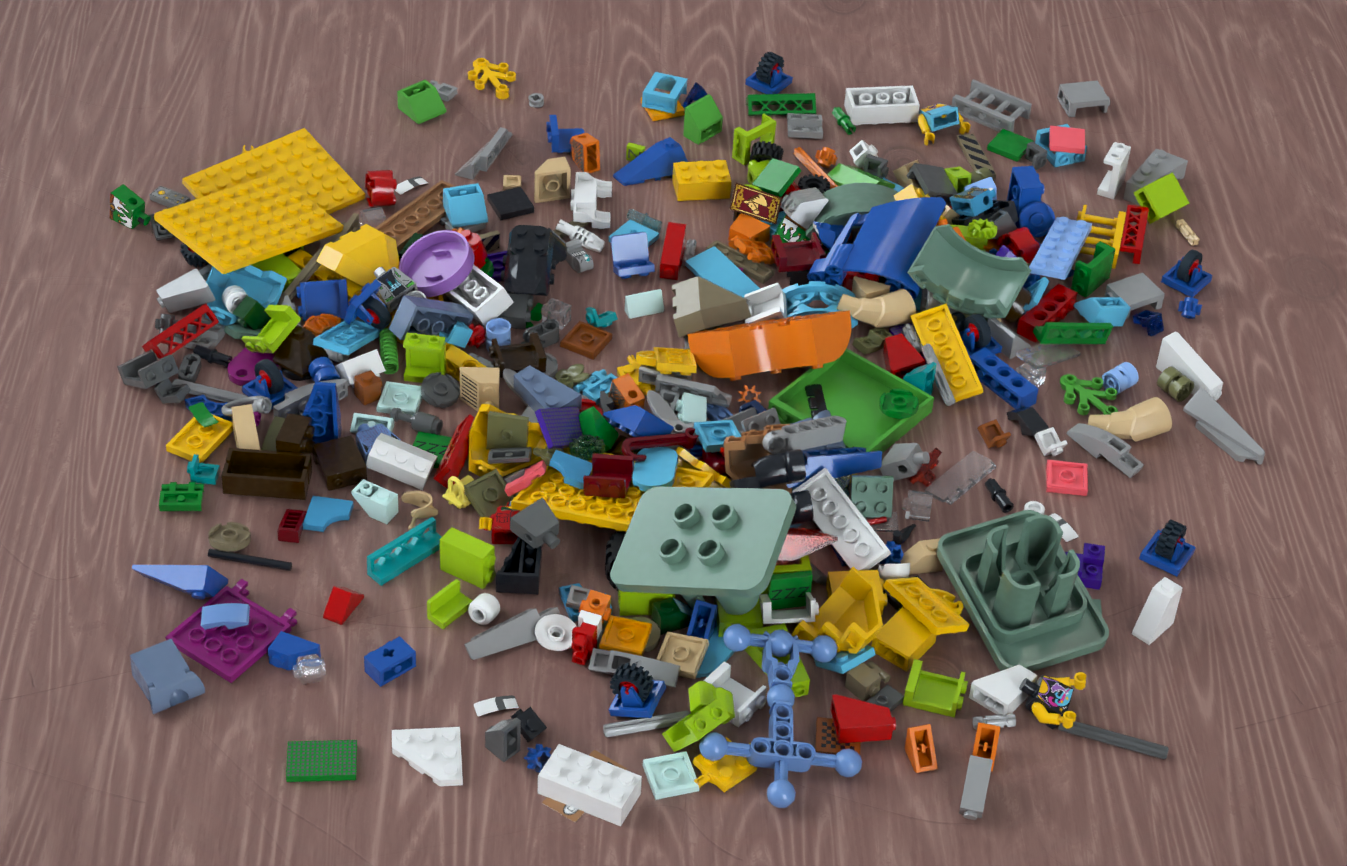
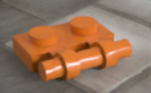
(755, 250)

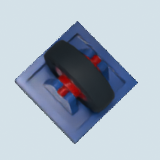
(1188, 274)
(368, 307)
(978, 335)
(268, 383)

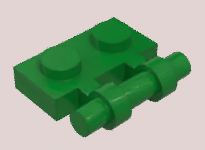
(181, 497)

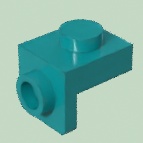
(604, 319)
(202, 472)

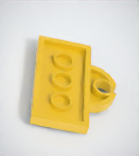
(668, 360)
(930, 606)

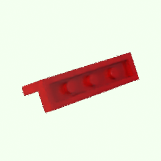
(1139, 231)
(176, 328)
(455, 454)

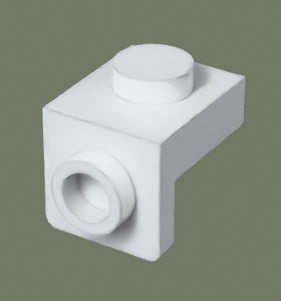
(1050, 442)

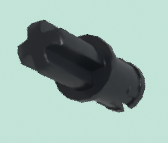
(212, 355)
(999, 495)

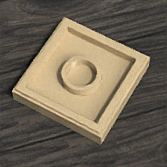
(683, 651)

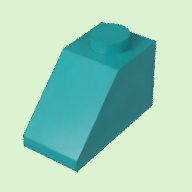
(922, 377)

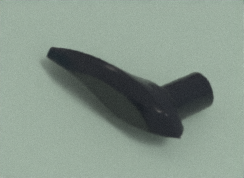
(901, 536)

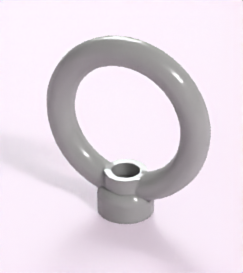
(259, 404)

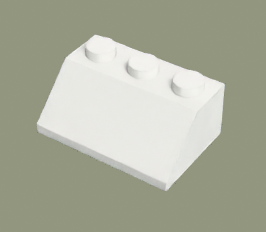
(401, 461)

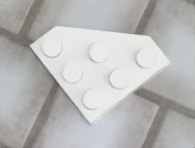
(431, 752)

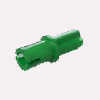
(843, 120)

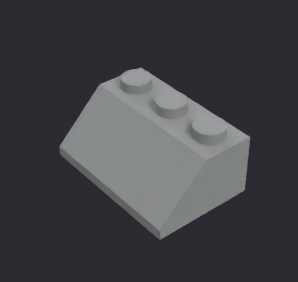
(804, 205)

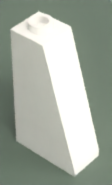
(1180, 355)

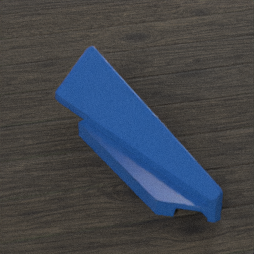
(839, 462)

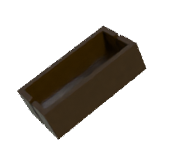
(267, 473)

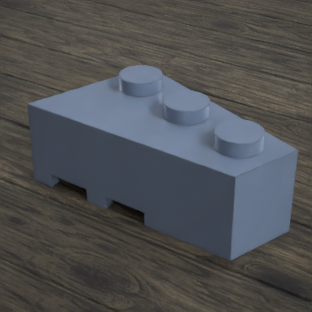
(543, 391)

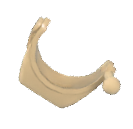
(421, 500)

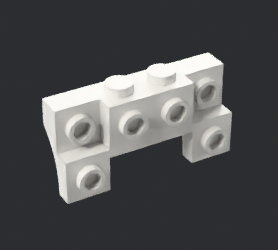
(585, 200)

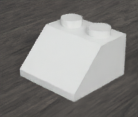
(359, 365)

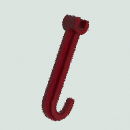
(685, 439)

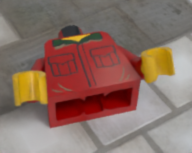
(500, 525)

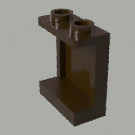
(519, 355)
(340, 462)

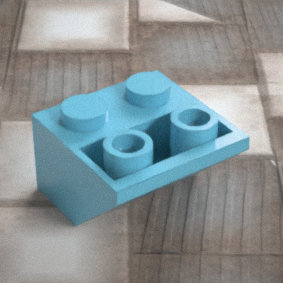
(465, 205)
(1104, 310)

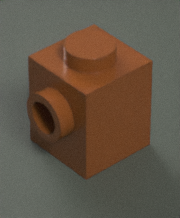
(367, 387)

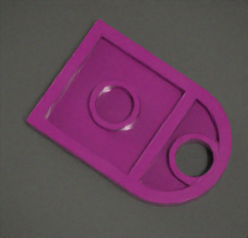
(245, 364)

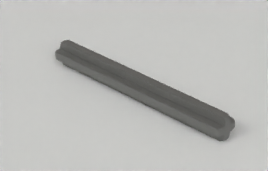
(1117, 739)

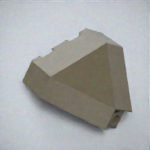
(705, 305)

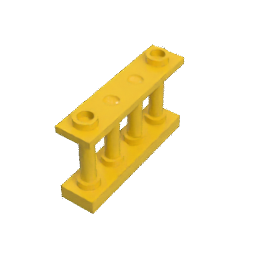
(1115, 234)

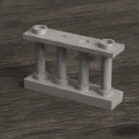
(991, 118)

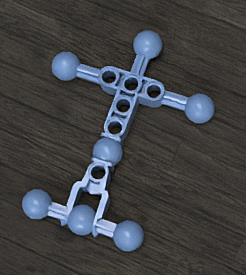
(780, 700)

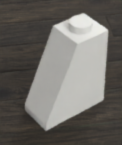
(1158, 611)
(1001, 690)

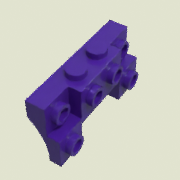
(1091, 565)

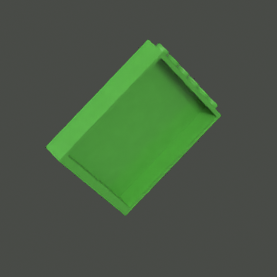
(853, 392)

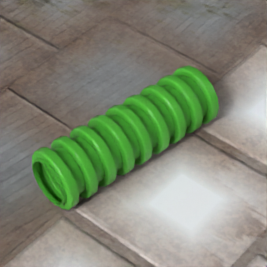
(388, 351)

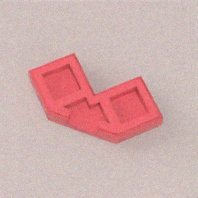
(524, 481)

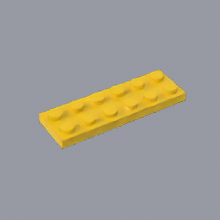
(939, 330)

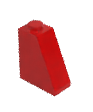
(673, 251)
(901, 356)
(860, 720)

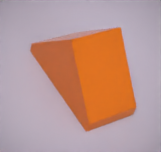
(986, 741)
(920, 748)

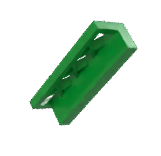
(781, 100)
(1072, 333)

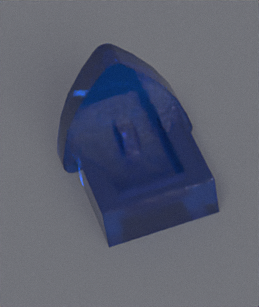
(695, 94)

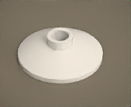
(552, 626)

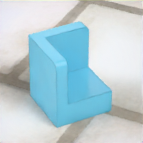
(459, 335)

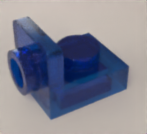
(1151, 320)

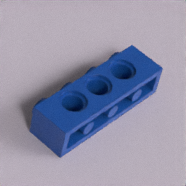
(1003, 379)

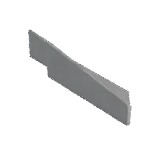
(507, 634)

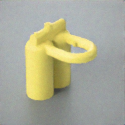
(455, 493)

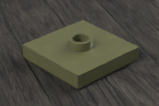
(506, 431)
(487, 493)

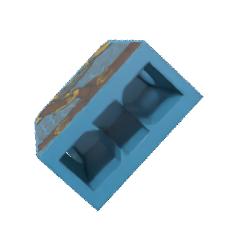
(973, 201)

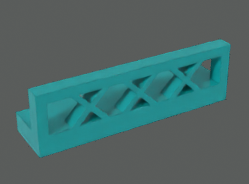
(405, 554)

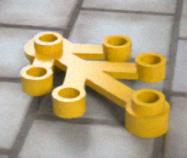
(482, 65)

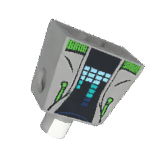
(393, 286)

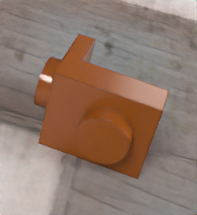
(993, 434)

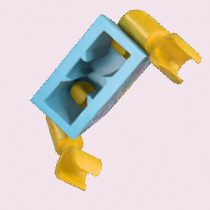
(940, 117)

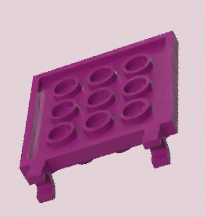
(236, 649)

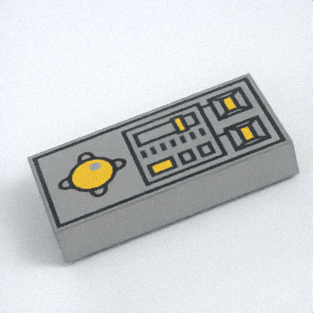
(168, 197)

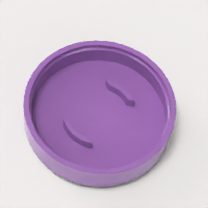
(438, 262)

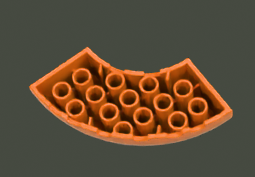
(771, 345)

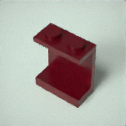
(609, 476)

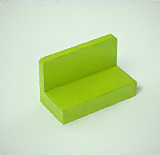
(447, 605)

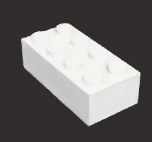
(882, 105)
(481, 296)
(589, 784)

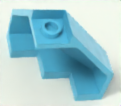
(258, 284)

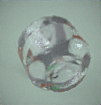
(309, 669)

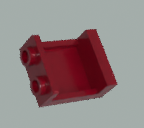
(796, 255)

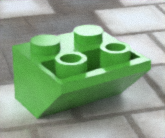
(420, 102)
(702, 120)

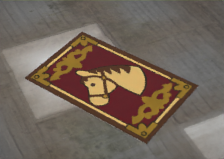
(755, 203)

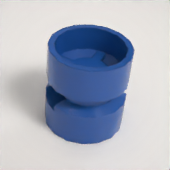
(323, 369)

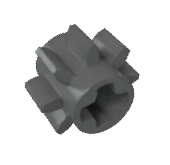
(165, 322)

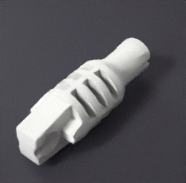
(588, 239)

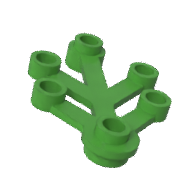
(1072, 383)

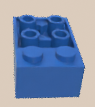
(638, 422)

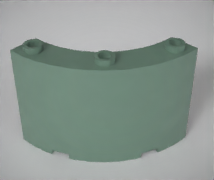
(849, 200)
(968, 276)

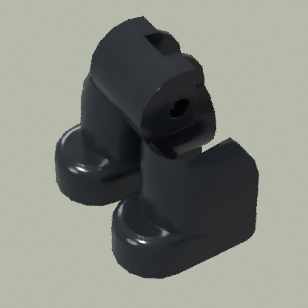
(781, 470)

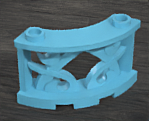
(800, 296)

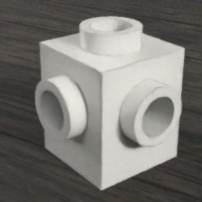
(860, 152)

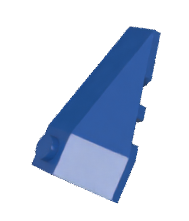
(324, 411)

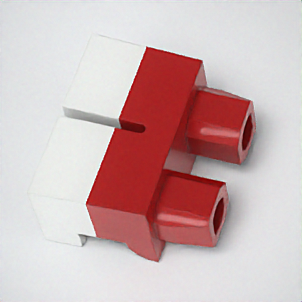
(586, 636)

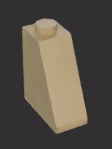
(244, 427)

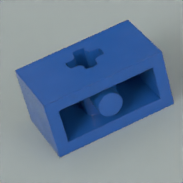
(390, 661)

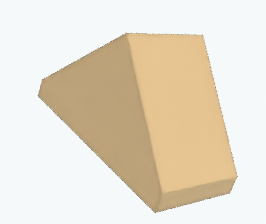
(868, 289)

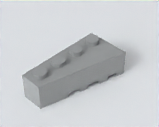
(1155, 167)

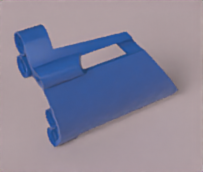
(885, 244)

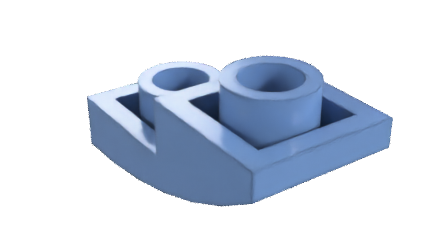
(229, 614)

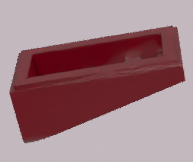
(291, 526)

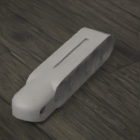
(805, 435)

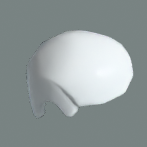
(894, 571)

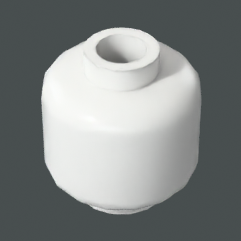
(484, 609)

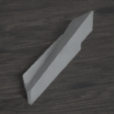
(486, 155)
(678, 384)
(1222, 428)

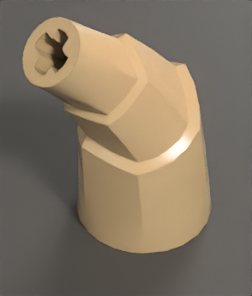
(880, 311)
(1138, 422)

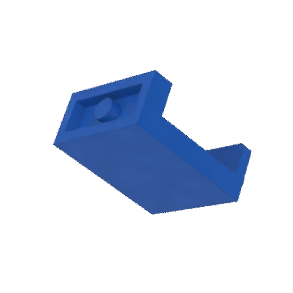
(323, 298)

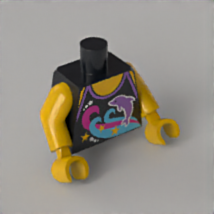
(1051, 697)

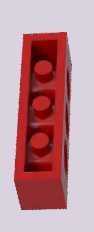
(1050, 308)

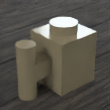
(865, 680)

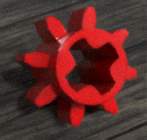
(477, 337)

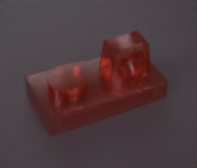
(924, 474)

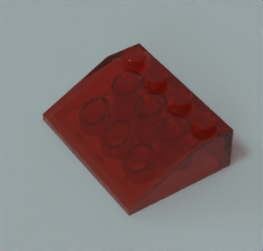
(802, 542)

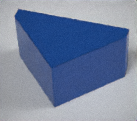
(703, 620)

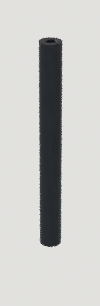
(250, 559)

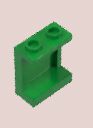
(1092, 275)

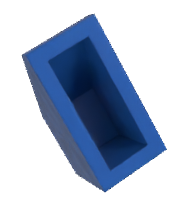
(287, 648)

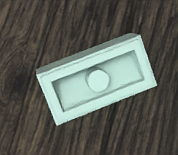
(644, 303)
(371, 420)

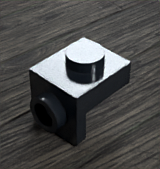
(530, 723)

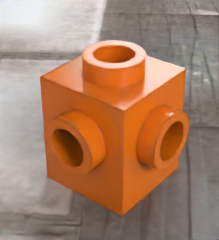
(598, 604)

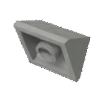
(1006, 338)

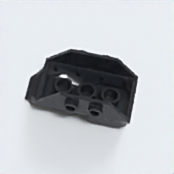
(529, 261)

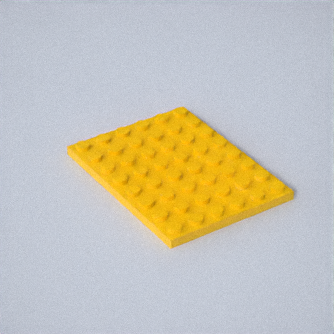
(294, 159)
(248, 223)
(614, 513)

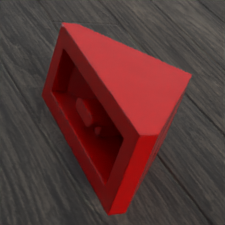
(341, 604)

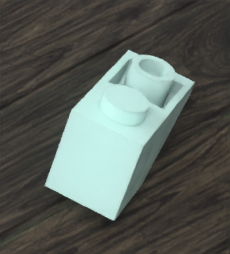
(376, 501)

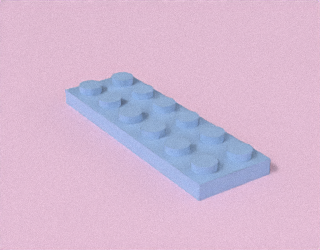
(1060, 248)

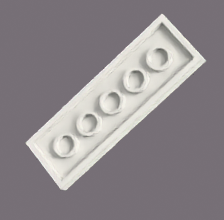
(838, 516)

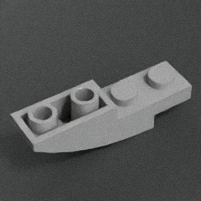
(298, 398)
(1103, 443)
(608, 661)

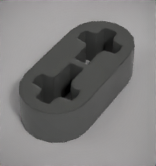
(186, 367)

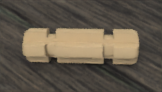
(1187, 232)

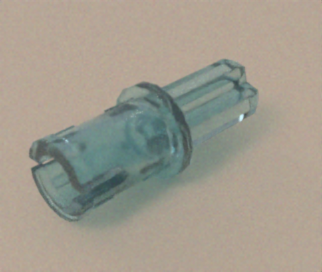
(644, 220)

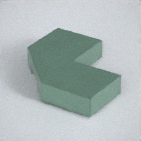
(237, 331)

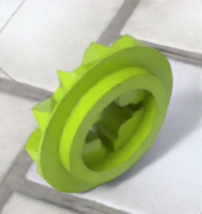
(988, 232)

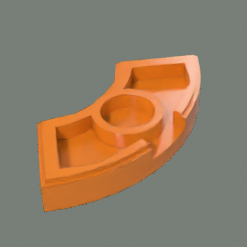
(321, 323)

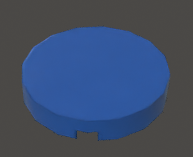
(1037, 218)

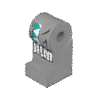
(577, 257)

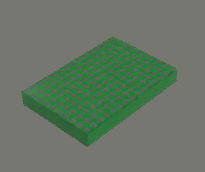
(321, 760)

